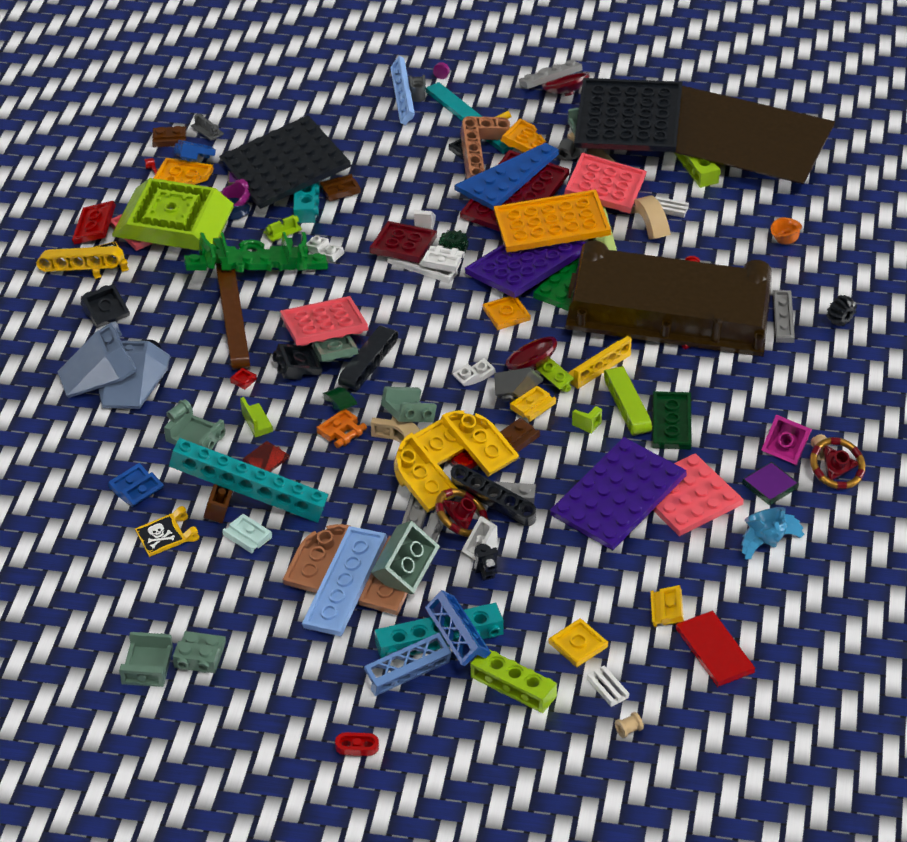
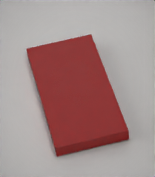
(715, 648)

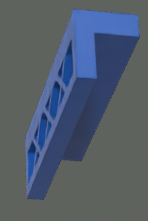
(463, 625)

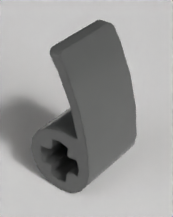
(567, 150)

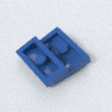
(135, 485)

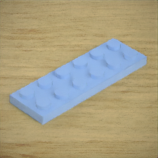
(344, 581)

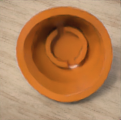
(786, 230)

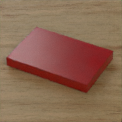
(94, 222)

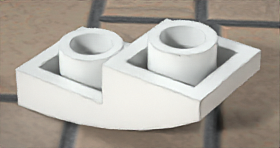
(321, 245)
(471, 375)

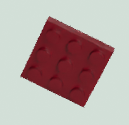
(403, 242)

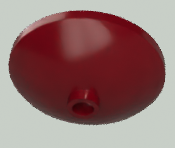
(566, 85)
(532, 354)

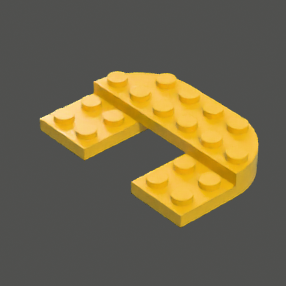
(422, 453)

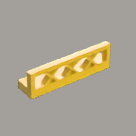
(603, 360)

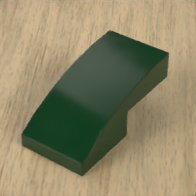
(340, 398)

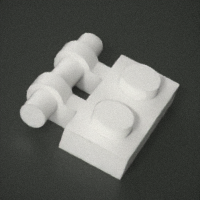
(443, 258)

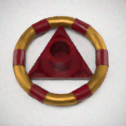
(837, 463)
(460, 512)

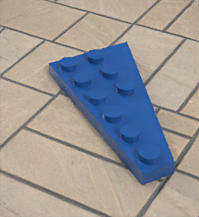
(503, 180)

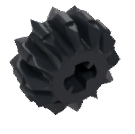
(841, 310)

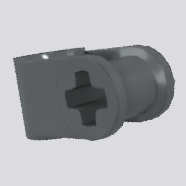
(417, 88)

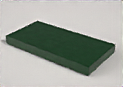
(672, 420)

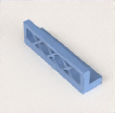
(408, 671)

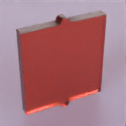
(266, 457)

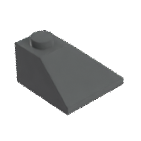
(515, 383)

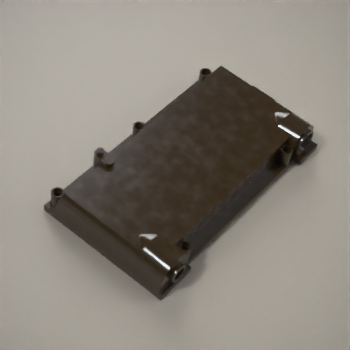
(670, 300)

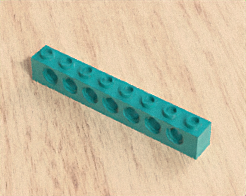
(248, 480)

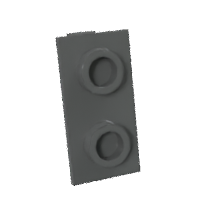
(206, 127)

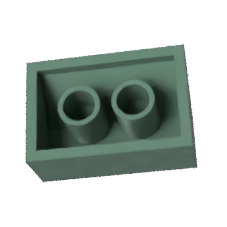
(405, 558)

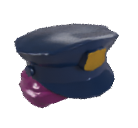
(239, 195)

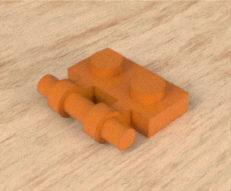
(338, 424)

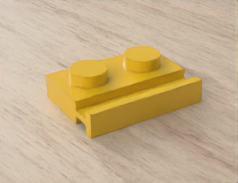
(533, 403)
(667, 606)

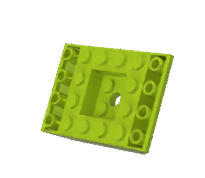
(173, 214)

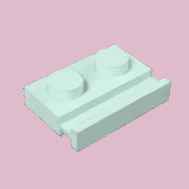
(247, 533)

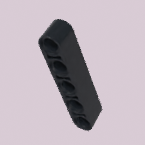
(368, 358)
(498, 502)

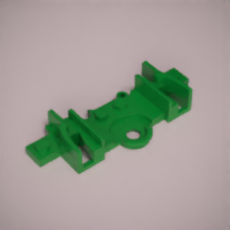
(281, 257)

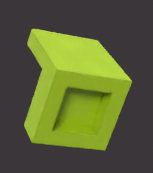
(589, 421)

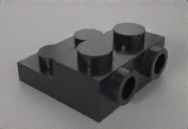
(104, 305)
(296, 360)

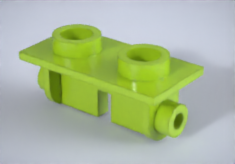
(289, 226)
(556, 375)

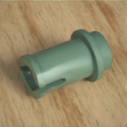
(181, 408)

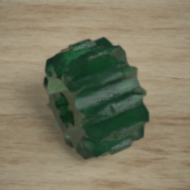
(454, 239)

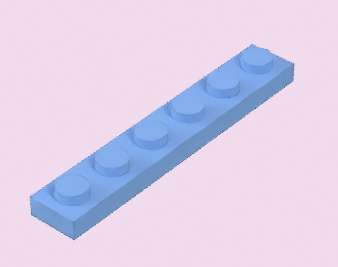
(402, 90)

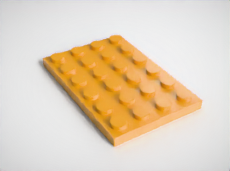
(552, 221)

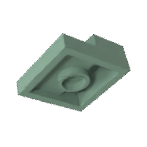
(335, 348)
(199, 652)

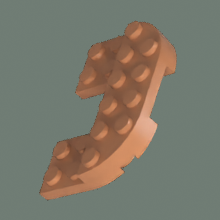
(314, 559)

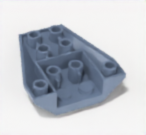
(97, 363)
(134, 390)

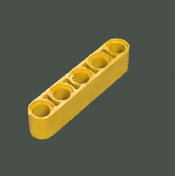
(86, 254)

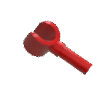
(150, 163)

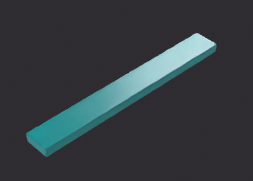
(459, 109)

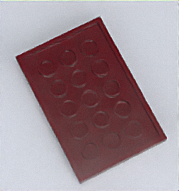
(540, 186)

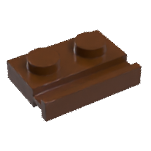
(168, 136)
(340, 187)
(520, 434)

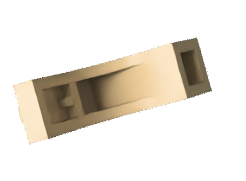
(653, 216)
(392, 428)

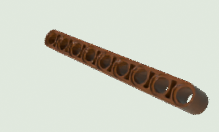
(233, 318)

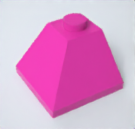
(786, 439)

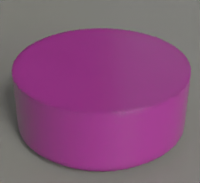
(441, 70)

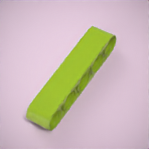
(627, 401)

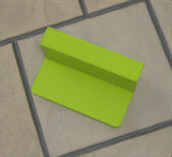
(256, 418)

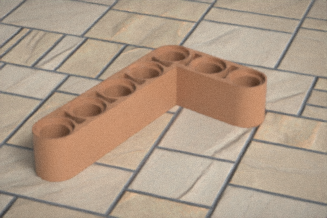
(471, 132)

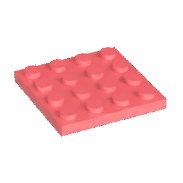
(613, 181)
(324, 321)
(697, 497)

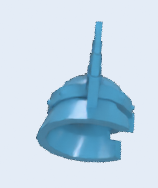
(768, 528)

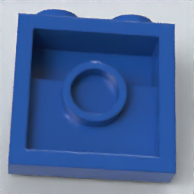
(191, 150)

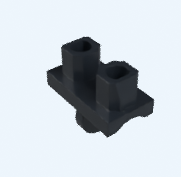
(485, 561)

